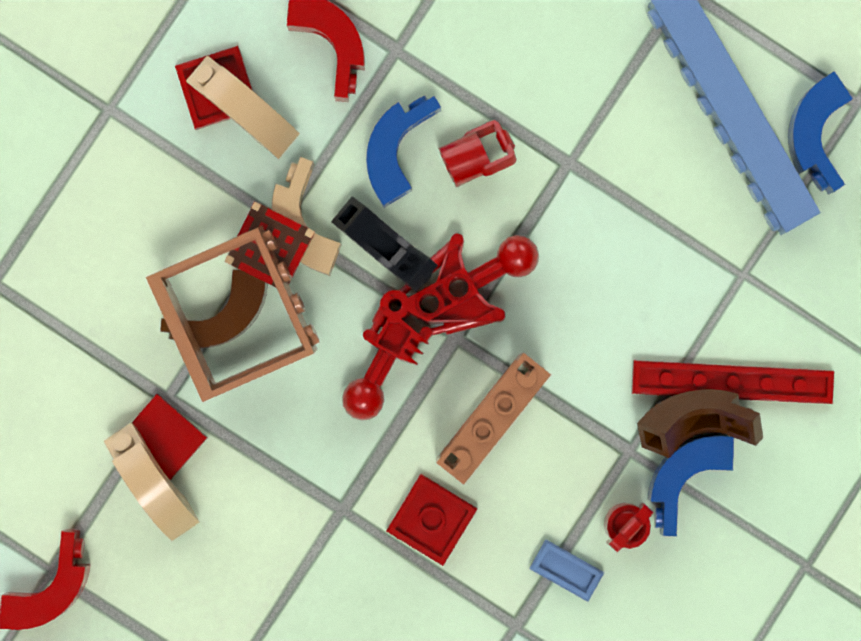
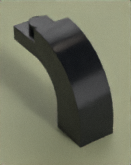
(384, 244)

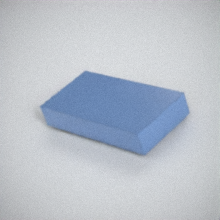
(566, 570)

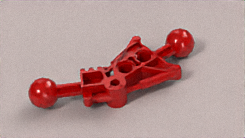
(515, 257)

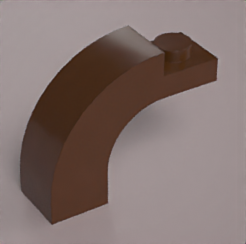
(238, 315)
(697, 413)

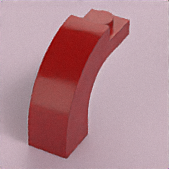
(336, 27)
(32, 610)

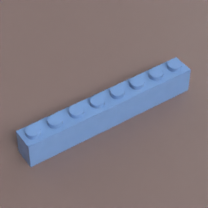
(735, 113)

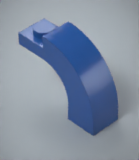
(807, 127)
(383, 146)
(673, 472)

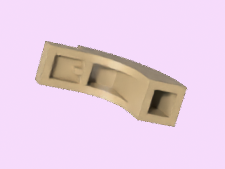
(243, 106)
(287, 201)
(149, 483)

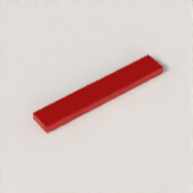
(747, 381)

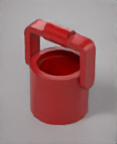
(467, 158)
(627, 525)

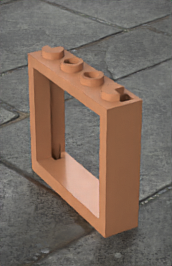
(185, 339)
(492, 417)

